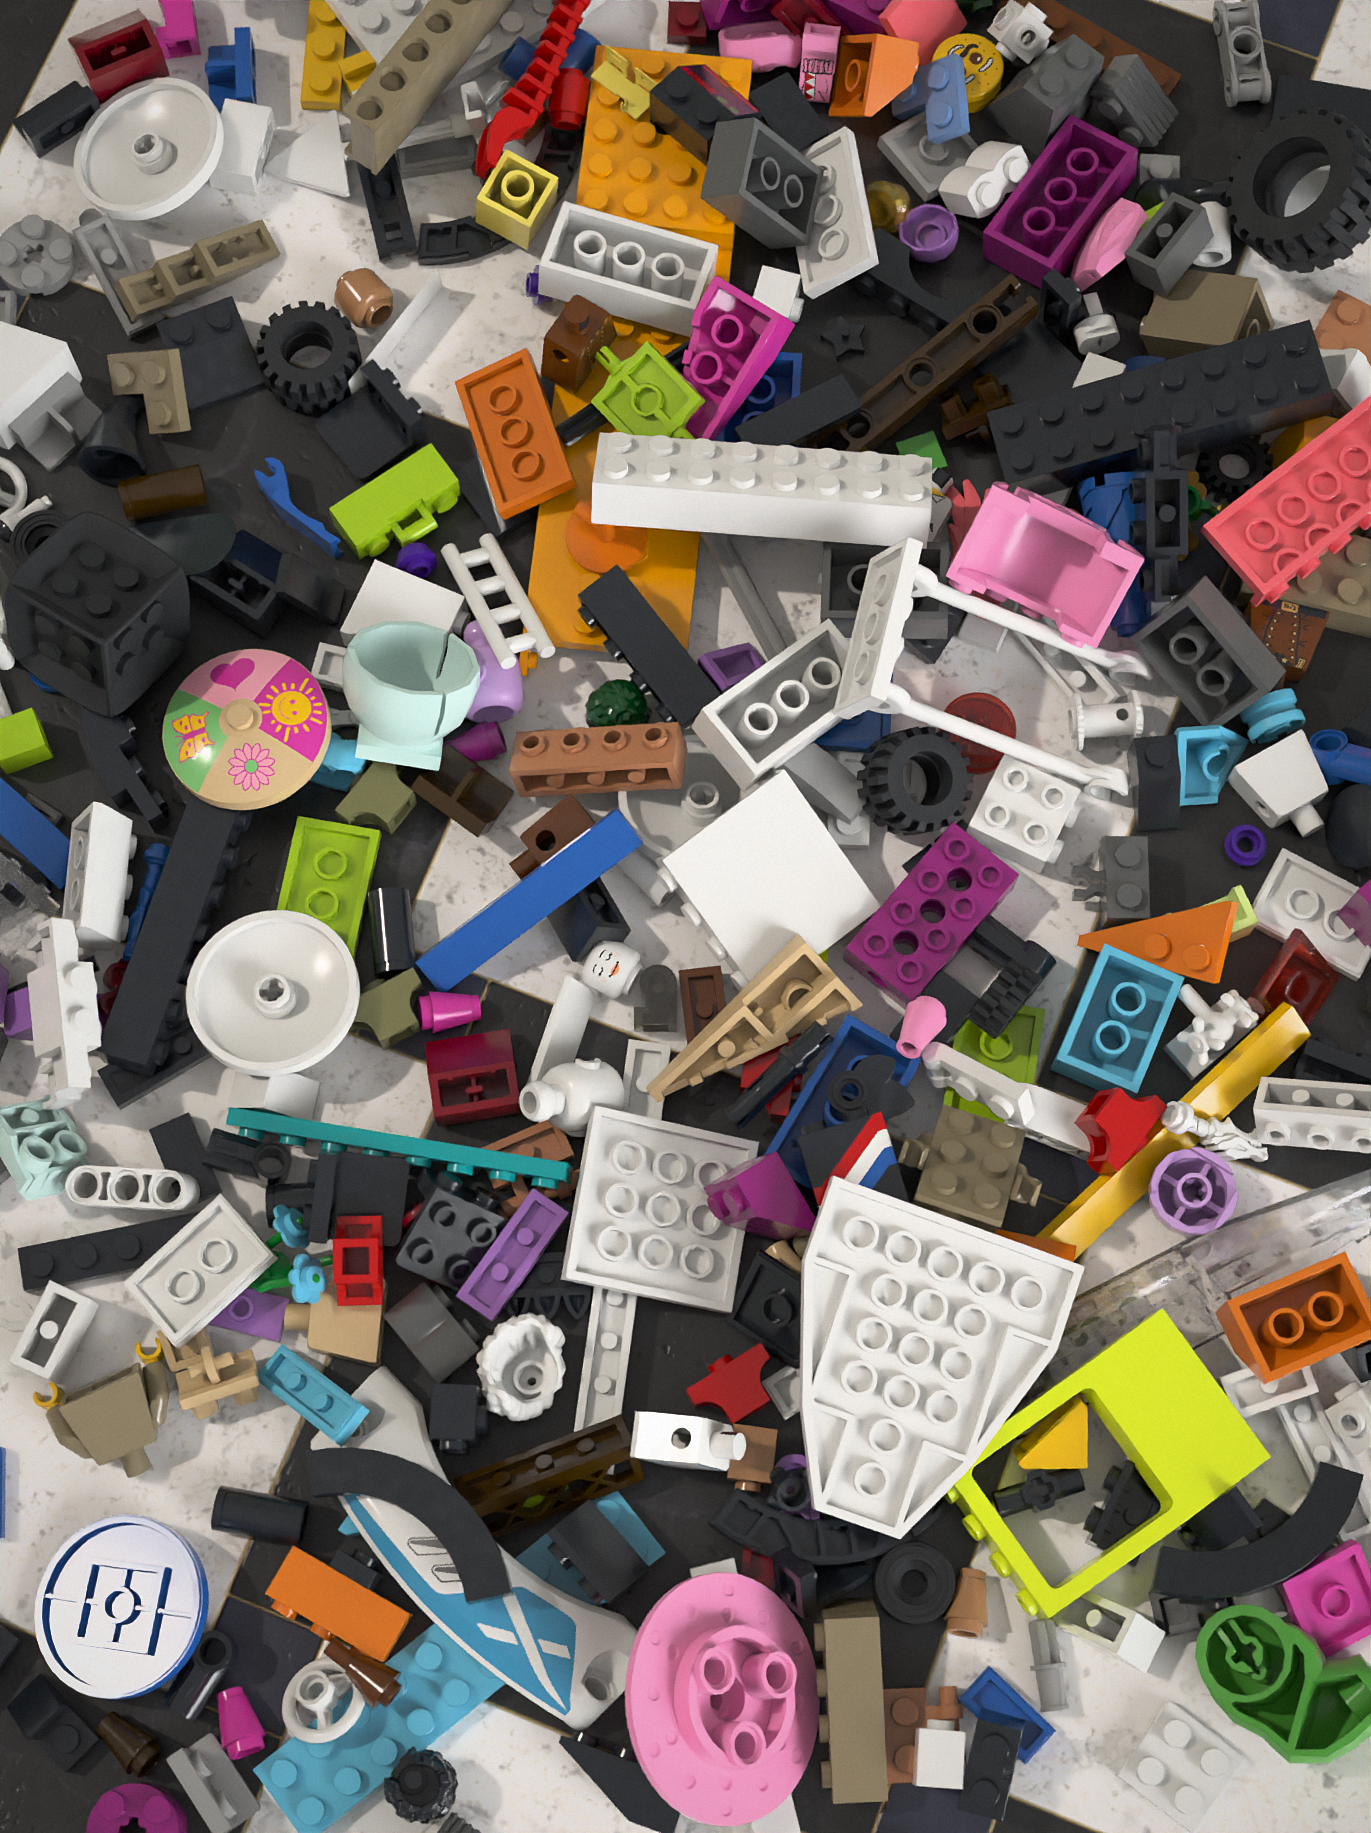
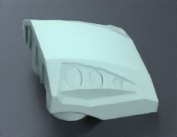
(39, 1147)

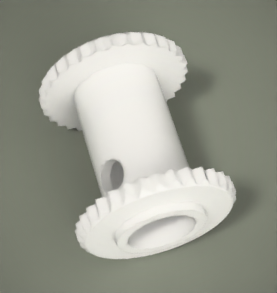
(1103, 719)

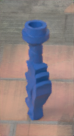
(155, 860)

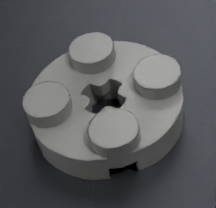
(30, 236)

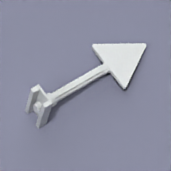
(319, 157)

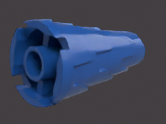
(1112, 510)

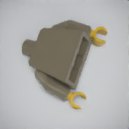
(113, 1414)

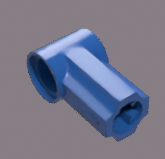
(1340, 759)

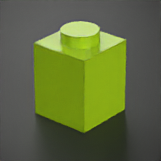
(22, 741)

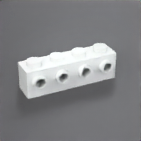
(1313, 1114)

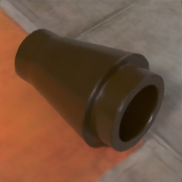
(131, 1745)

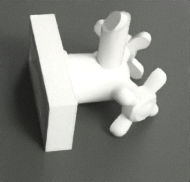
(1211, 1031)

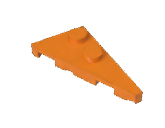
(1181, 942)

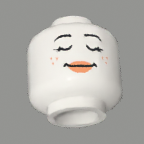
(611, 968)

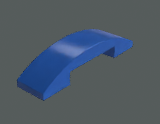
(33, 836)

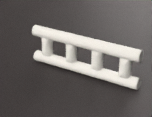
(490, 619)

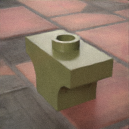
(377, 798)
(388, 1008)

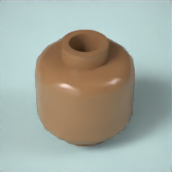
(363, 298)

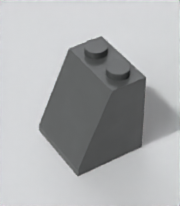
(1047, 93)

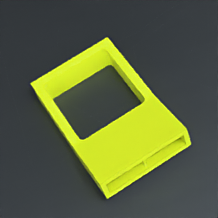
(1167, 1422)

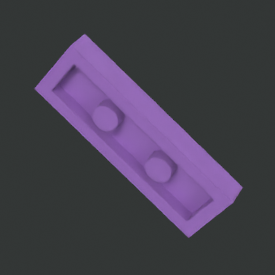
(512, 1255)

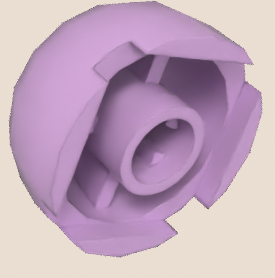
(1192, 1192)

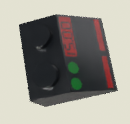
(692, 102)

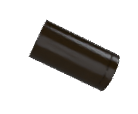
(163, 492)

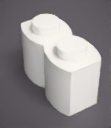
(985, 178)

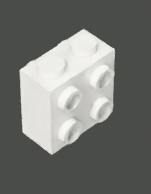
(1024, 814)

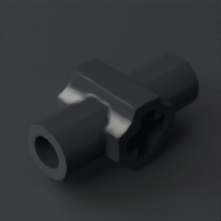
(1016, 1498)

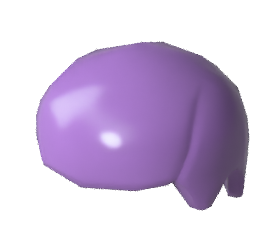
(930, 233)

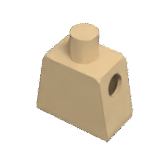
(340, 1331)

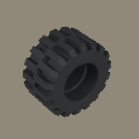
(305, 328)
(944, 774)

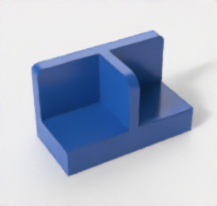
(232, 70)

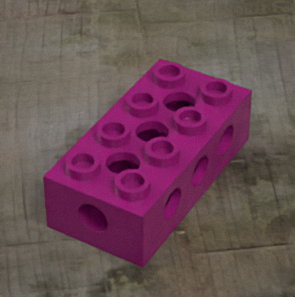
(926, 889)

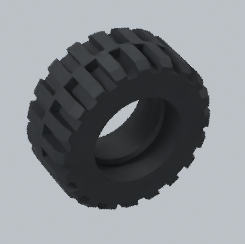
(1273, 168)

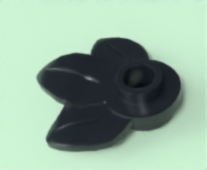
(873, 1087)

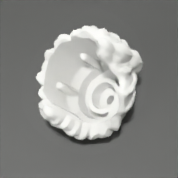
(513, 1357)

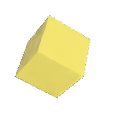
(516, 199)

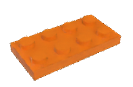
(515, 434)

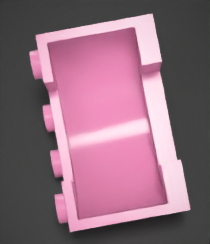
(1046, 562)

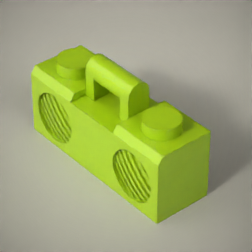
(395, 500)

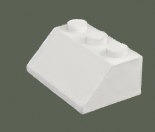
(99, 877)

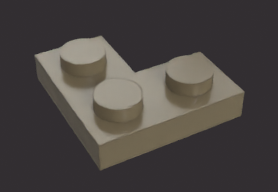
(160, 379)

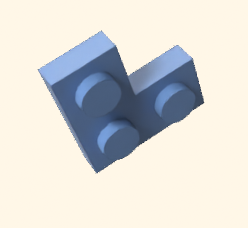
(940, 92)

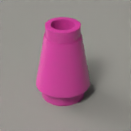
(447, 1010)
(239, 1725)

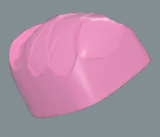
(763, 42)

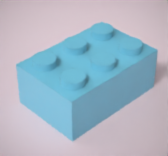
(1117, 1022)

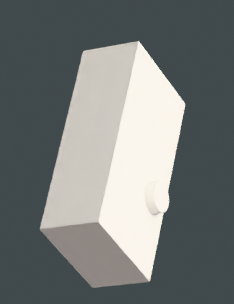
(627, 267)
(776, 707)

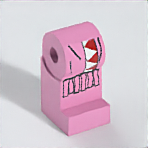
(818, 61)

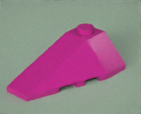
(729, 353)

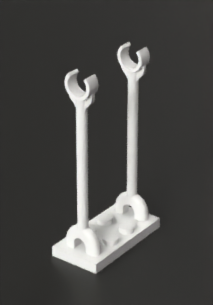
(877, 644)

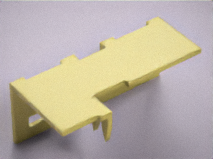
(635, 97)

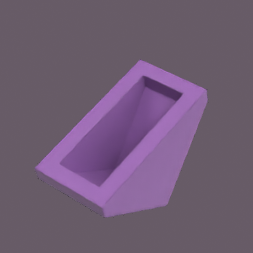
(730, 665)

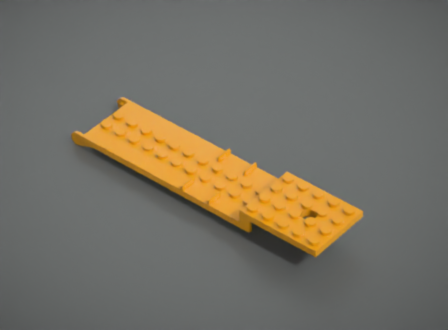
(658, 183)

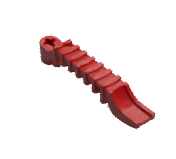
(524, 102)

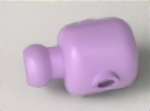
(500, 689)

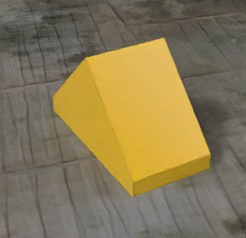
(1058, 1439)

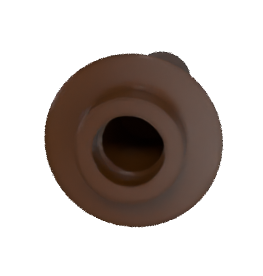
(372, 1679)

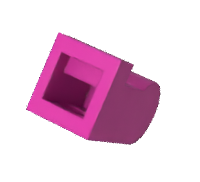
(180, 34)

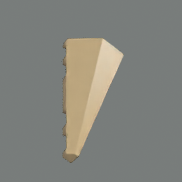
(764, 1015)

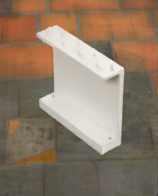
(765, 878)

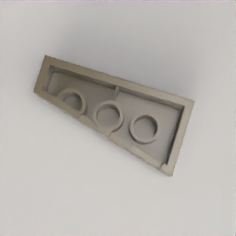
(853, 1701)

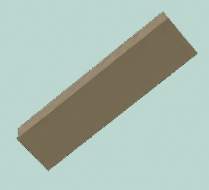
(415, 75)

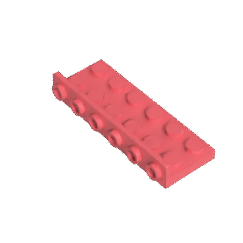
(1299, 509)

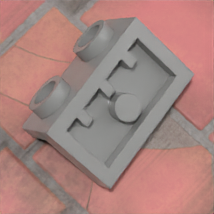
(214, 1784)

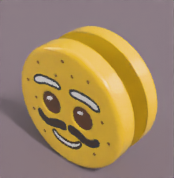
(981, 67)

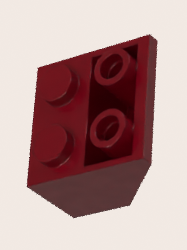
(118, 54)
(472, 1077)

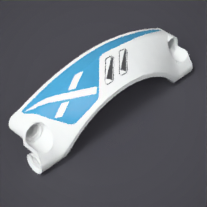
(536, 1641)

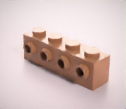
(599, 759)

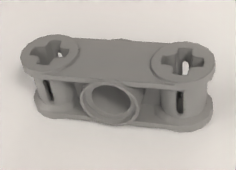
(1244, 74)

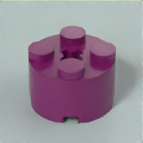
(148, 1801)

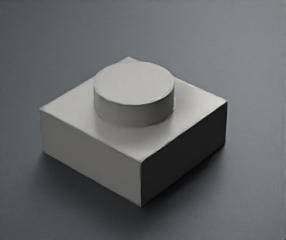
(1157, 166)

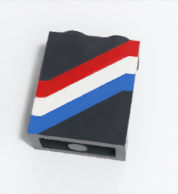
(851, 1151)

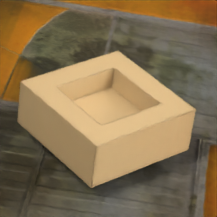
(188, 1354)

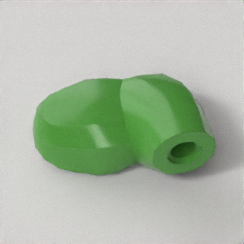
(1282, 1686)

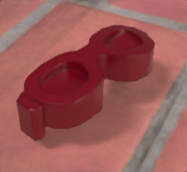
(112, 980)

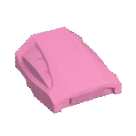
(1107, 242)

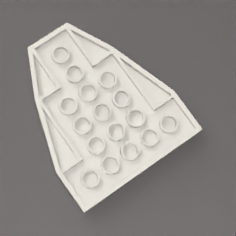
(914, 1350)

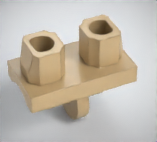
(216, 1379)

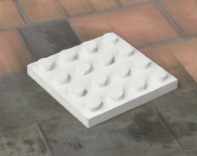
(645, 1212)

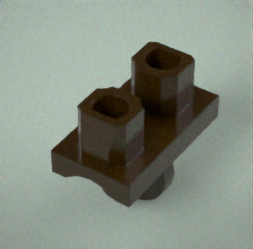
(971, 416)

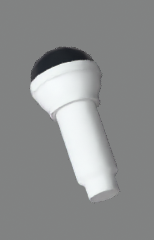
(9, 522)

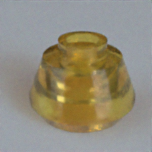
(887, 205)

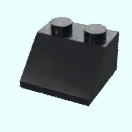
(213, 353)

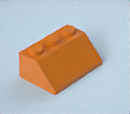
(1298, 1319)

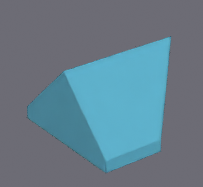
(1206, 761)

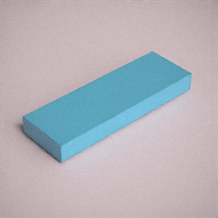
(312, 1395)

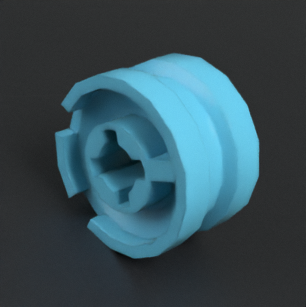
(1272, 716)

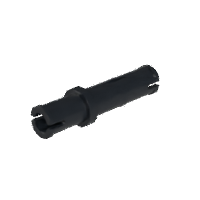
(785, 1068)

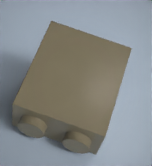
(1204, 313)

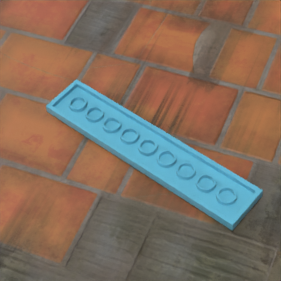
(438, 1690)

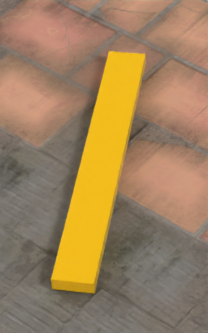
(1211, 1097)

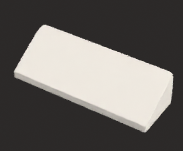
(1072, 672)
(563, 1027)

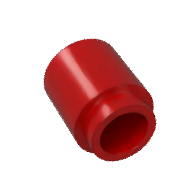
(569, 100)

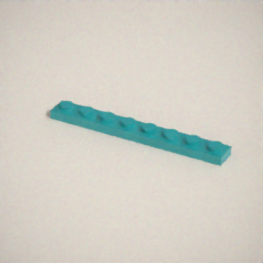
(417, 1151)

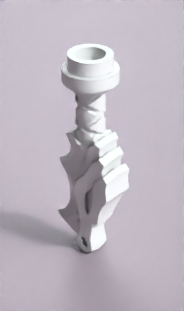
(1217, 1136)

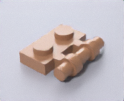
(541, 1142)
(903, 1713)

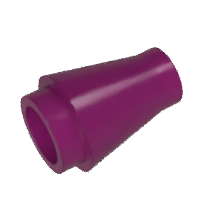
(481, 742)

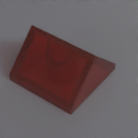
(1296, 977)

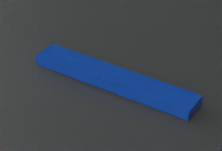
(529, 900)

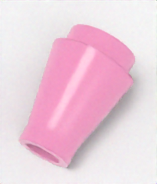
(921, 1024)

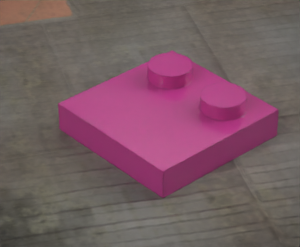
(1332, 1597)

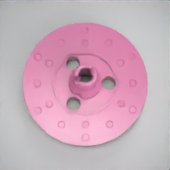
(722, 1699)

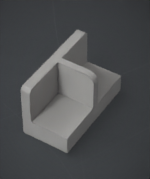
(56, 422)

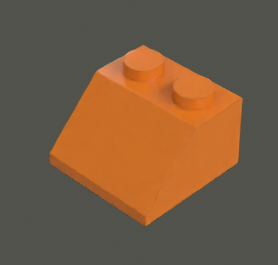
(871, 73)

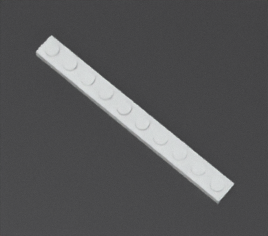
(614, 1311)

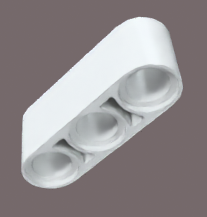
(1054, 1122)
(113, 1188)

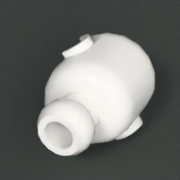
(570, 1093)

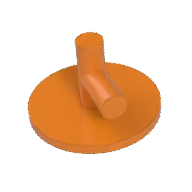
(603, 545)

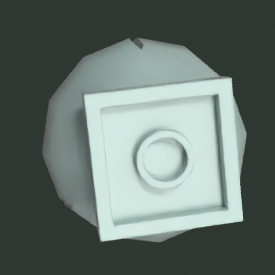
(401, 696)

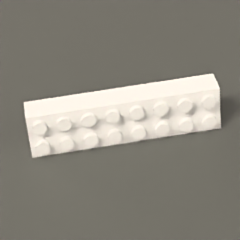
(761, 490)

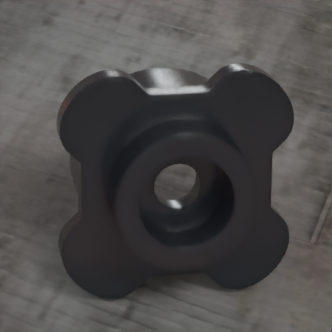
(792, 1501)

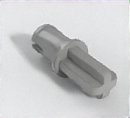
(1048, 1665)

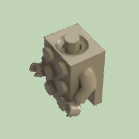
(970, 1169)

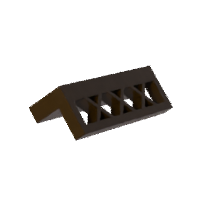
(547, 1473)

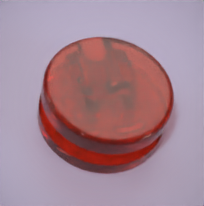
(989, 713)

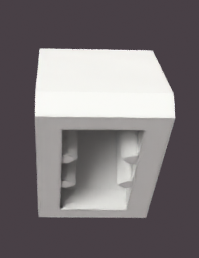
(278, 1095)

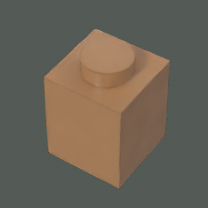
(758, 1461)

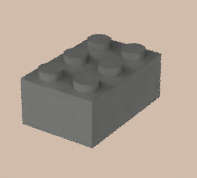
(762, 183)
(844, 578)
(1207, 654)

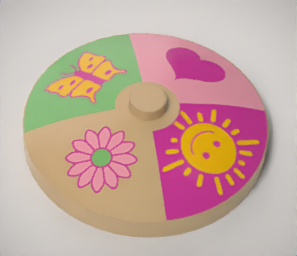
(247, 729)

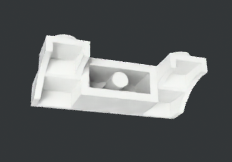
(63, 1011)

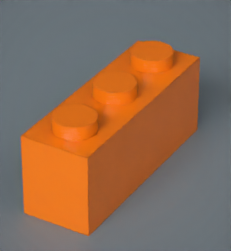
(337, 1606)

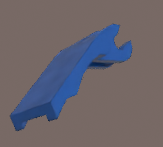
(278, 493)

